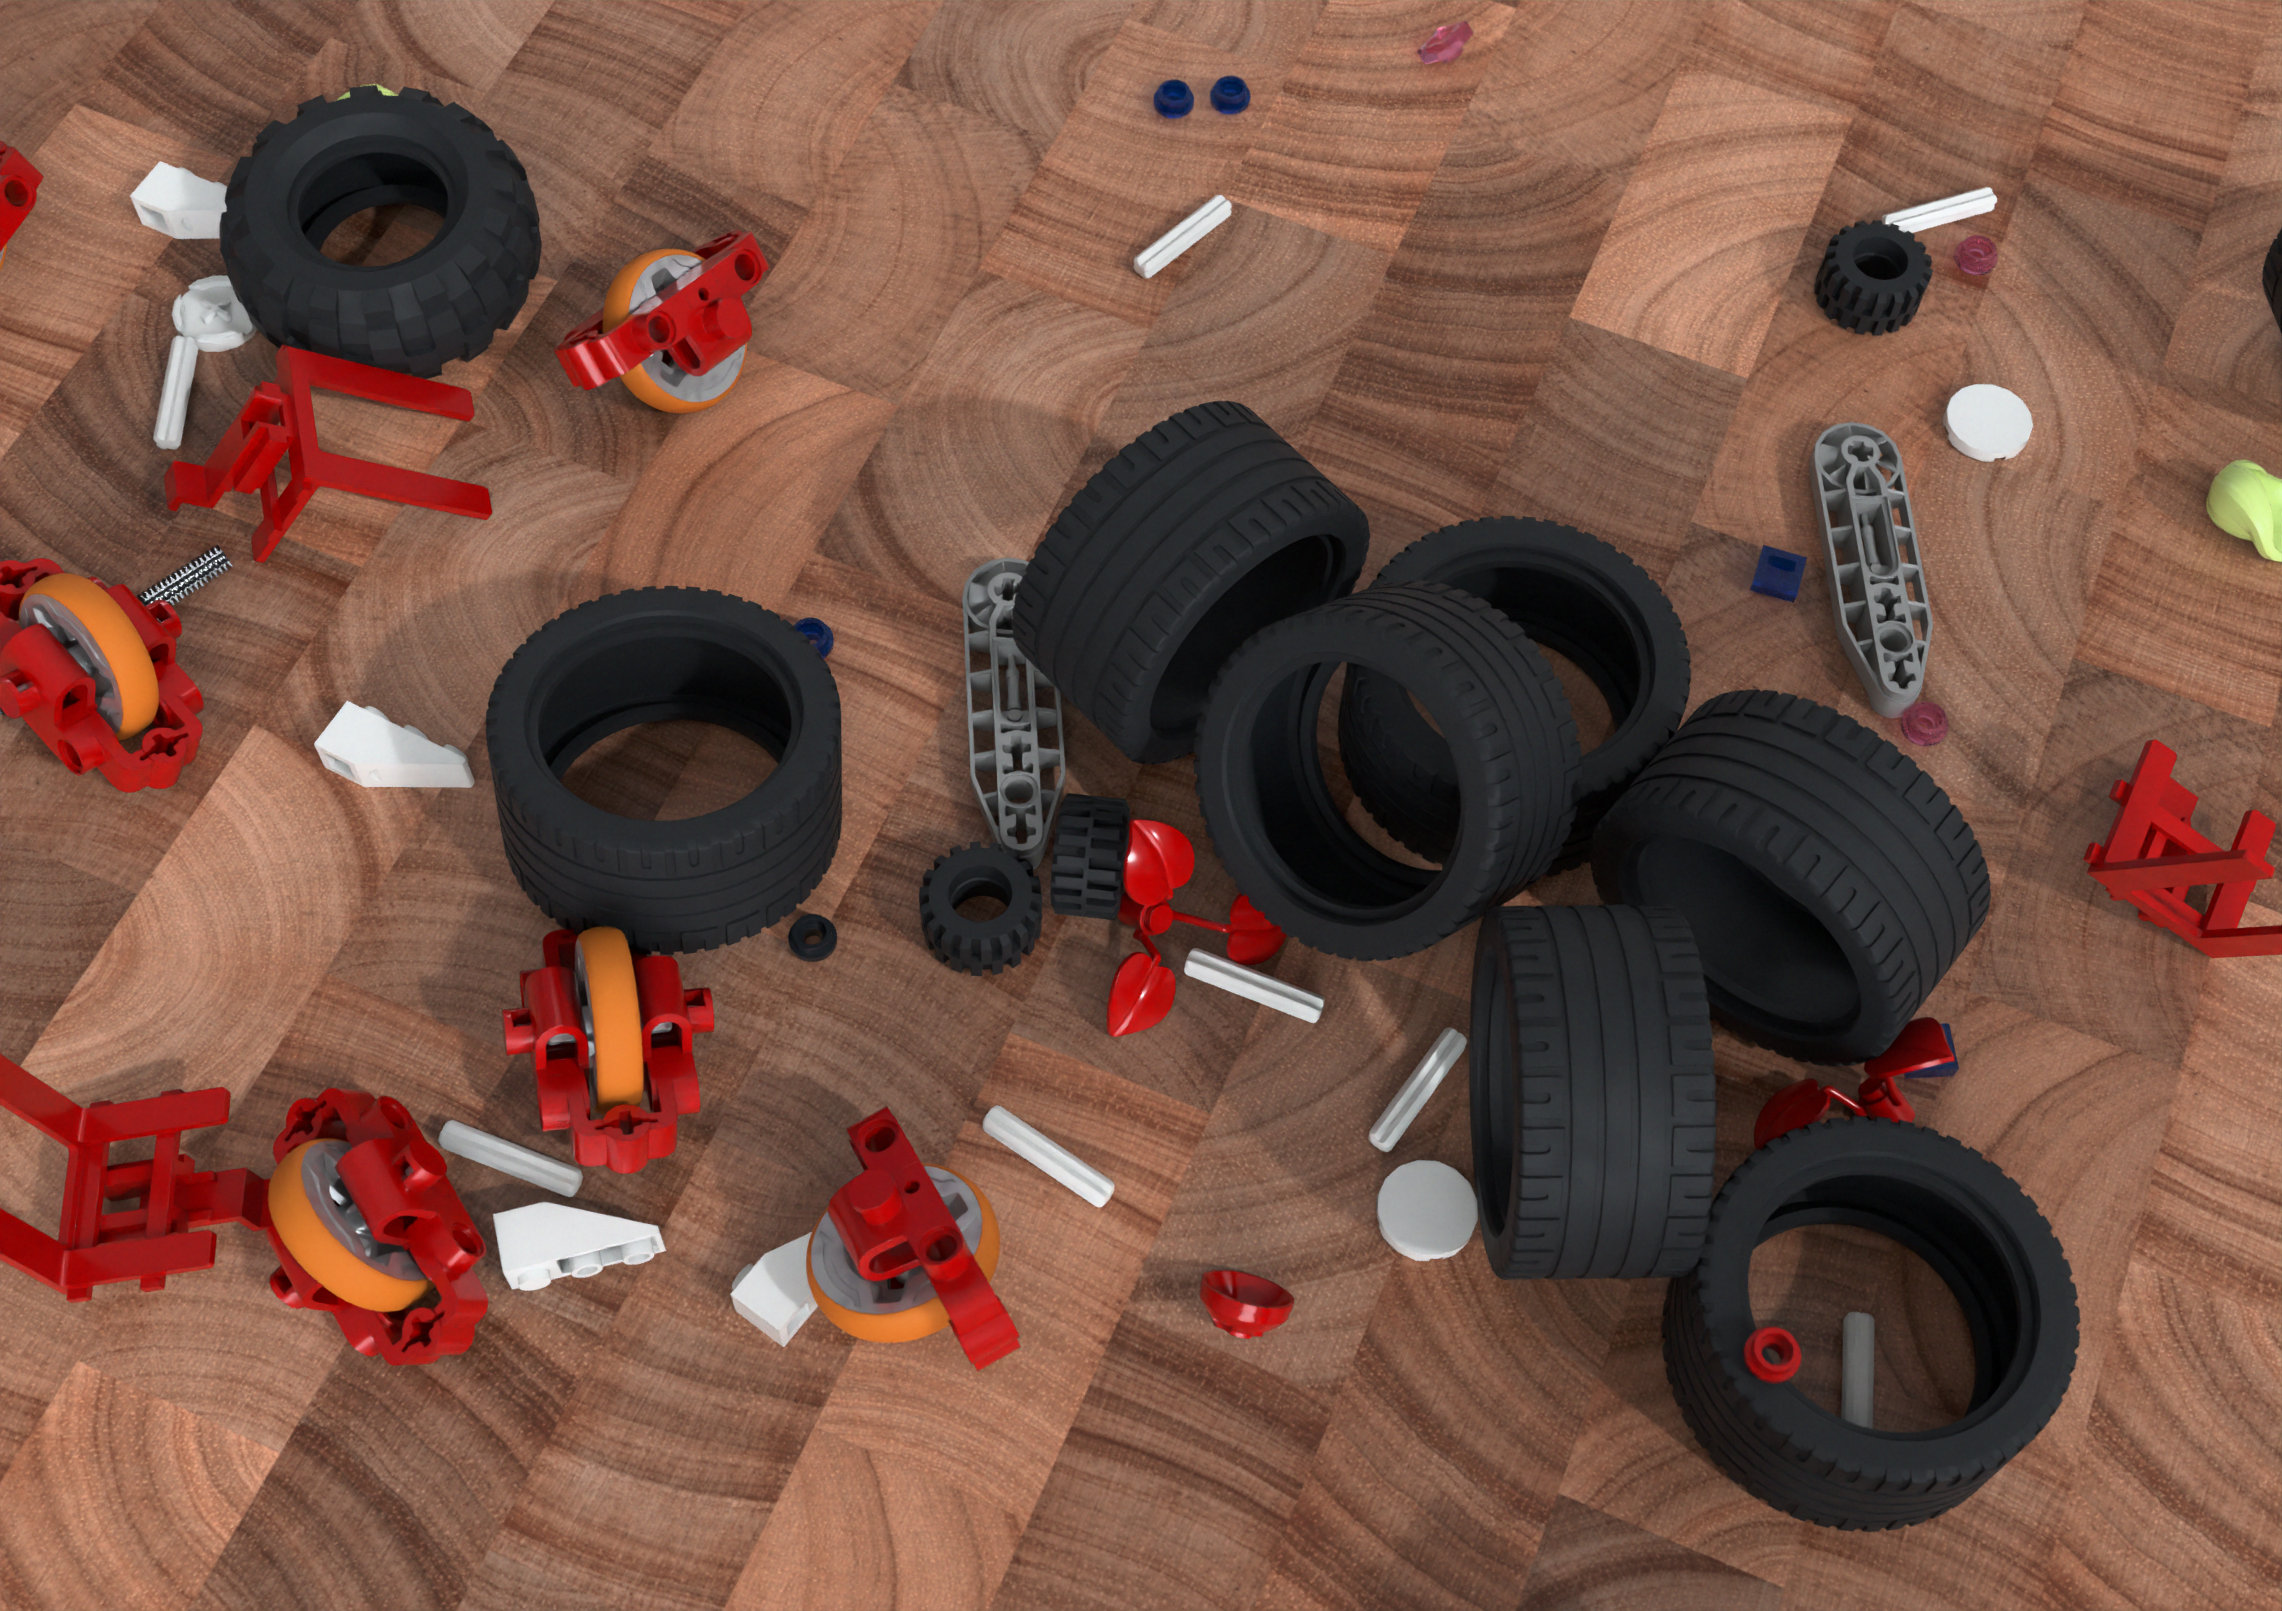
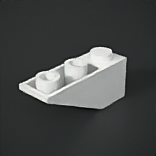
(180, 203)
(382, 754)
(561, 1241)

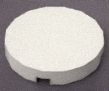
(212, 315)
(1987, 422)
(1426, 1210)

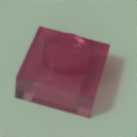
(1445, 43)

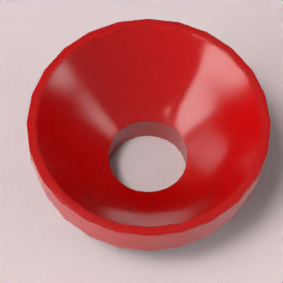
(1244, 1302)

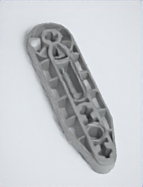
(1851, 485)
(988, 612)

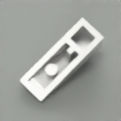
(776, 1291)

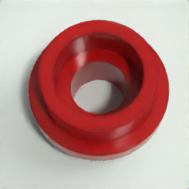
(1783, 1344)

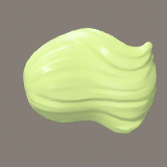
(2248, 506)

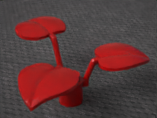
(1153, 866)
(1916, 1047)

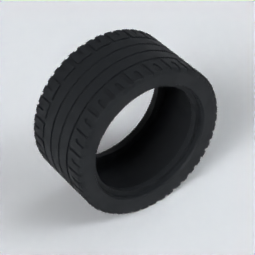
(1177, 564)
(1564, 595)
(660, 660)
(1275, 813)
(1808, 869)
(1591, 1092)
(1957, 1219)

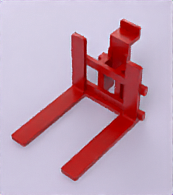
(257, 444)
(2158, 856)
(172, 1197)

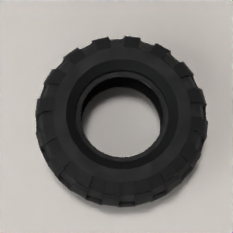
(368, 155)

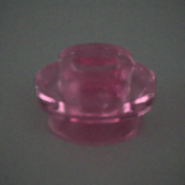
(1976, 255)
(1930, 715)

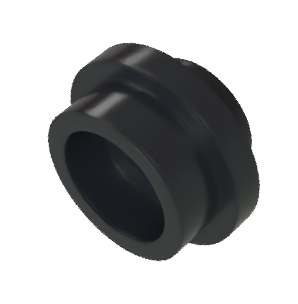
(812, 926)

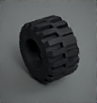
(1876, 252)
(1089, 856)
(975, 874)

